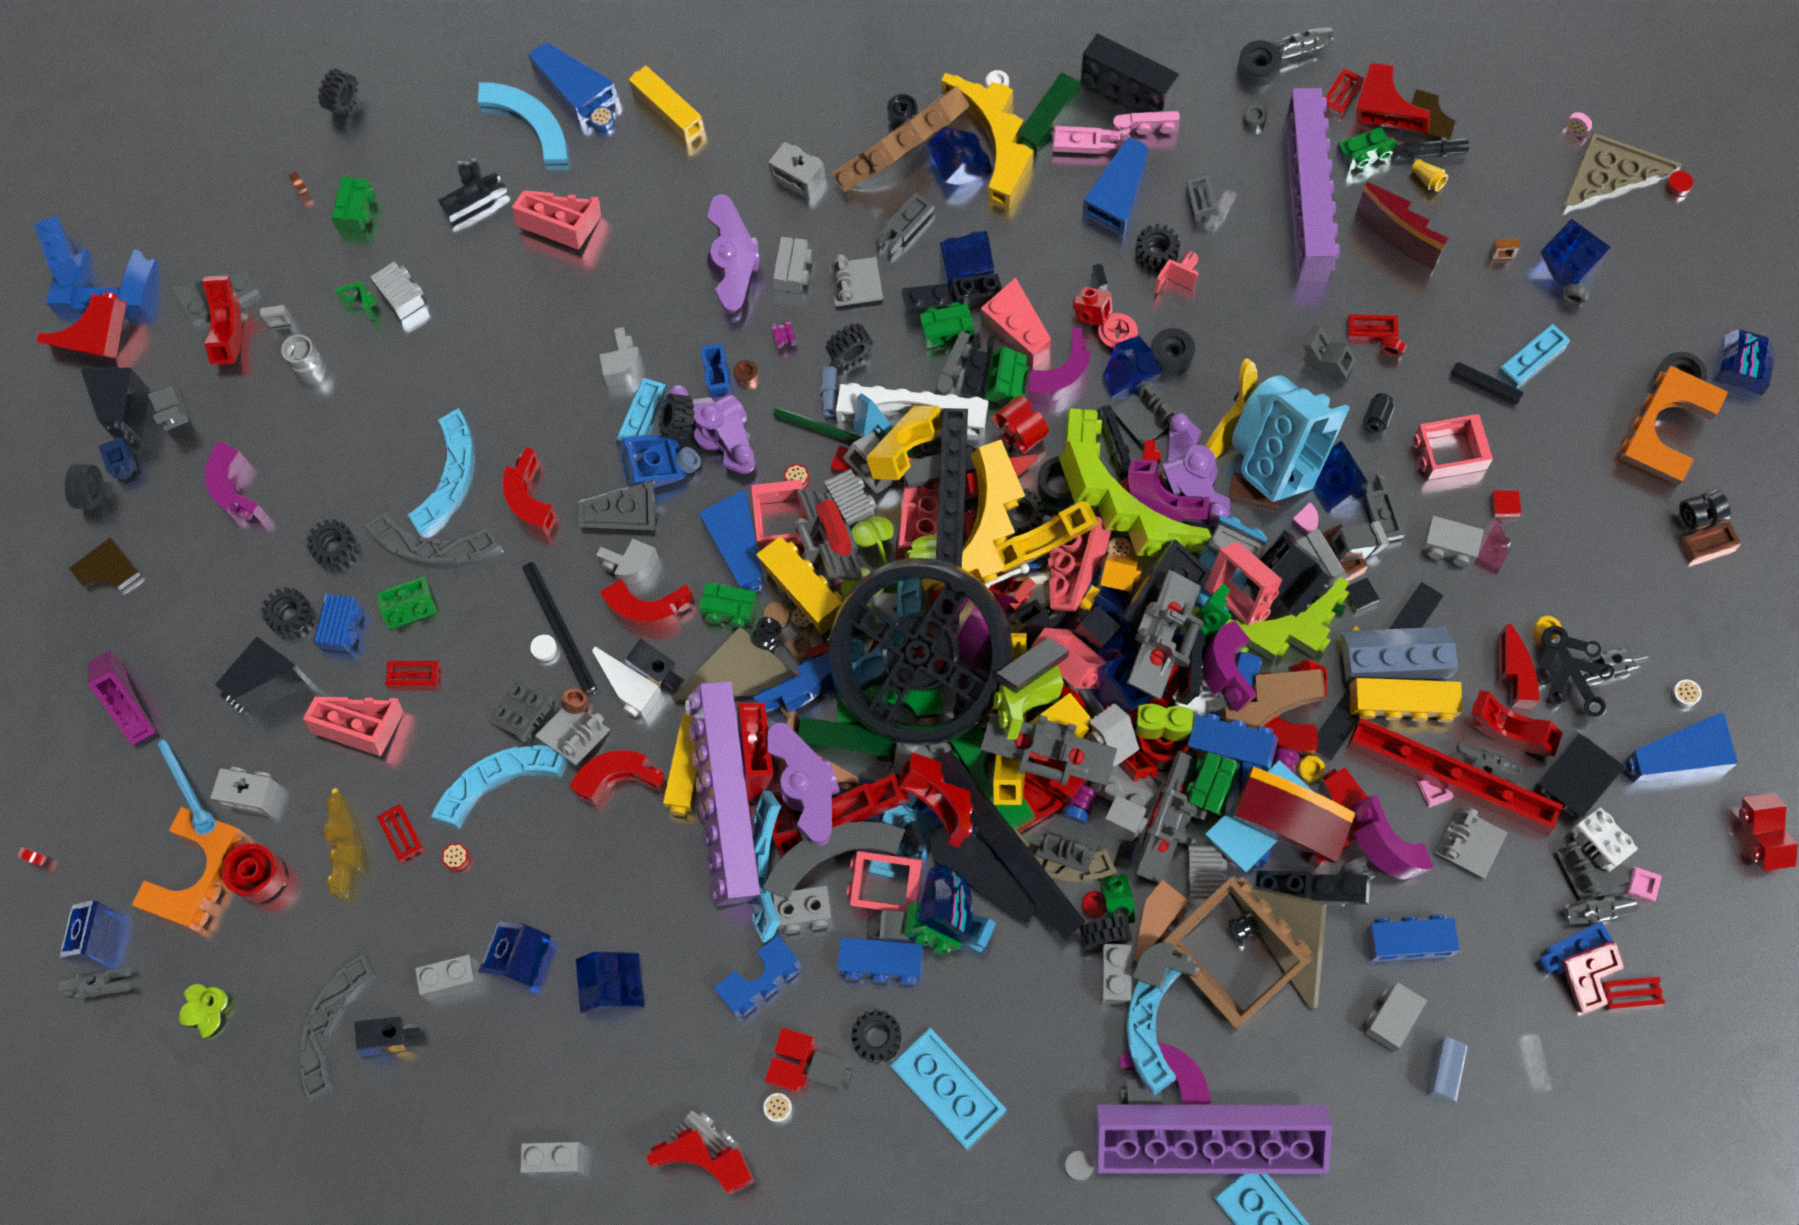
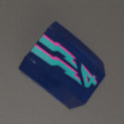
(1745, 361)
(947, 904)

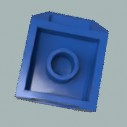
(650, 459)

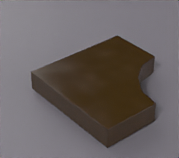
(1440, 124)
(105, 565)

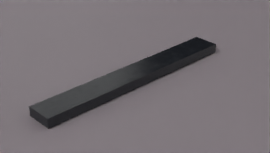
(952, 486)
(1340, 722)
(1013, 850)

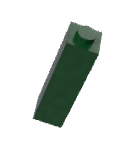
(1049, 113)
(845, 740)

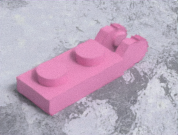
(1146, 122)
(1085, 140)

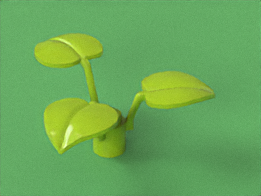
(877, 529)

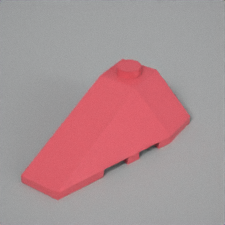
(917, 516)
(1075, 566)

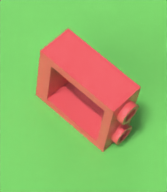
(1476, 438)
(775, 493)
(1239, 603)
(1082, 662)
(913, 886)

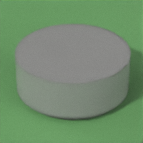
(1079, 1165)

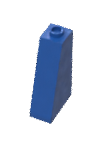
(572, 81)
(1117, 187)
(734, 537)
(1688, 752)

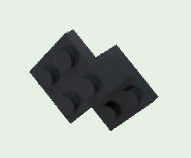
(1299, 570)

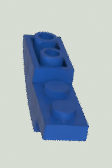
(798, 691)

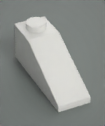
(633, 689)

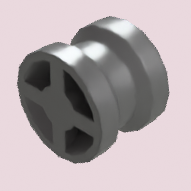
(1357, 867)

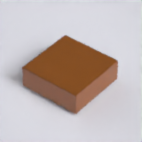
(1504, 248)

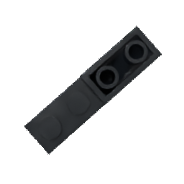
(970, 290)
(1030, 620)
(1323, 888)

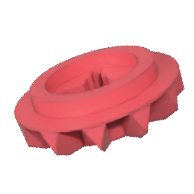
(1127, 326)

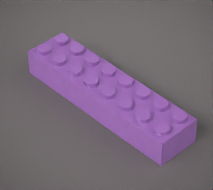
(1311, 184)
(722, 794)
(1213, 1139)

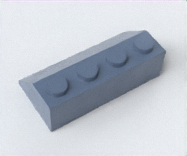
(1399, 654)

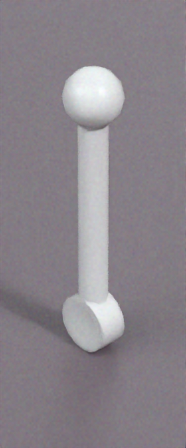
(1024, 568)

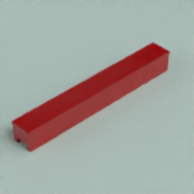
(1456, 776)

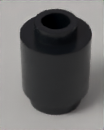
(1379, 412)

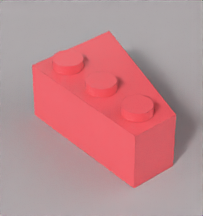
(557, 218)
(1016, 323)
(355, 723)

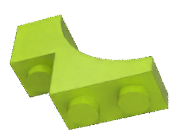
(1013, 705)

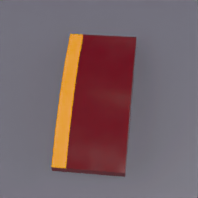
(1399, 226)
(1293, 814)

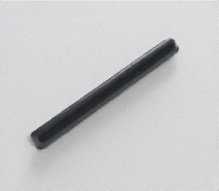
(559, 627)

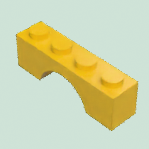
(890, 456)
(1051, 535)

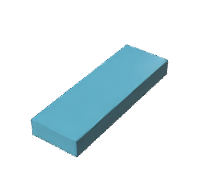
(1534, 355)
(642, 410)

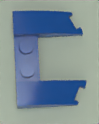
(135, 287)

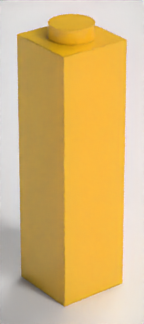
(666, 103)
(681, 785)

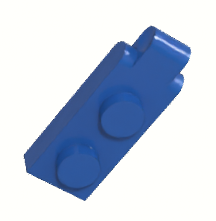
(1573, 945)

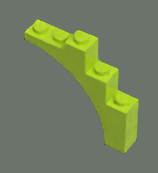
(1119, 509)
(1303, 631)

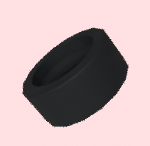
(1685, 360)
(1047, 494)

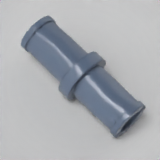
(829, 391)

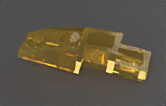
(344, 835)

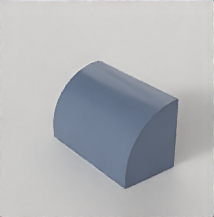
(1447, 1070)

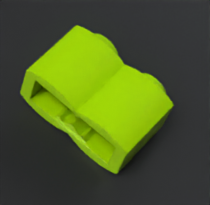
(1171, 723)

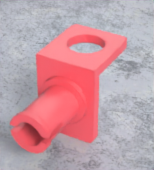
(1179, 272)

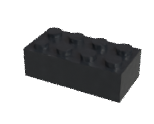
(1128, 76)

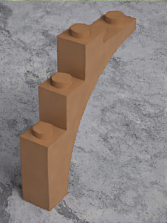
(901, 139)
(1274, 696)

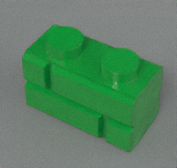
(353, 204)
(945, 324)
(1006, 376)
(728, 605)
(1213, 783)

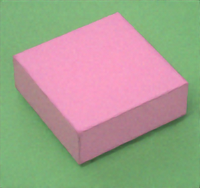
(1433, 794)
(1643, 884)

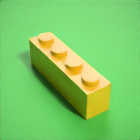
(800, 583)
(1405, 699)

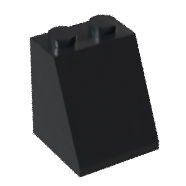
(118, 400)
(260, 678)
(1580, 775)

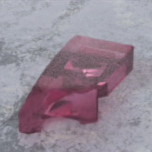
(1494, 549)

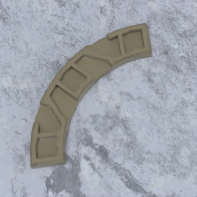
(1100, 866)

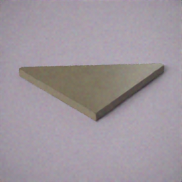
(1613, 167)
(743, 665)
(1307, 924)

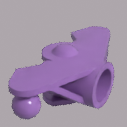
(731, 254)
(721, 426)
(1193, 467)
(805, 782)

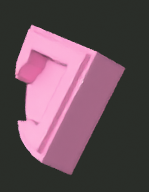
(1306, 519)

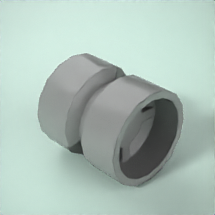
(302, 356)

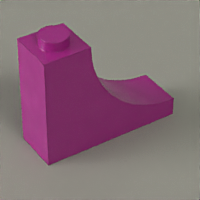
(111, 686)

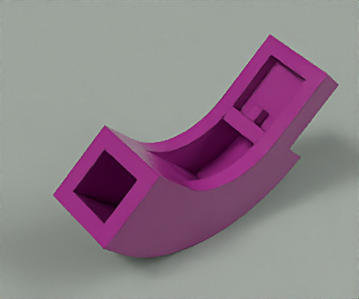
(1057, 384)
(220, 479)
(1148, 490)
(972, 641)
(1220, 667)
(1384, 846)
(1189, 1078)

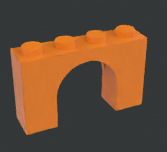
(1673, 390)
(192, 906)

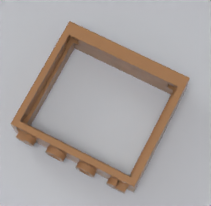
(1208, 983)

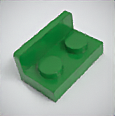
(1366, 148)
(406, 602)
(1213, 613)
(926, 936)

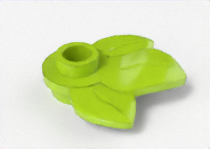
(200, 1010)

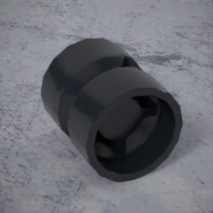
(900, 109)
(1704, 510)

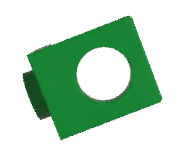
(361, 292)
(1118, 894)

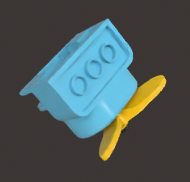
(1279, 432)

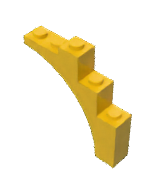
(991, 109)
(997, 494)
(1007, 780)

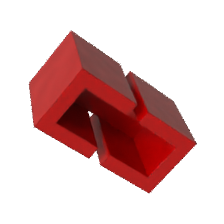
(785, 1074)

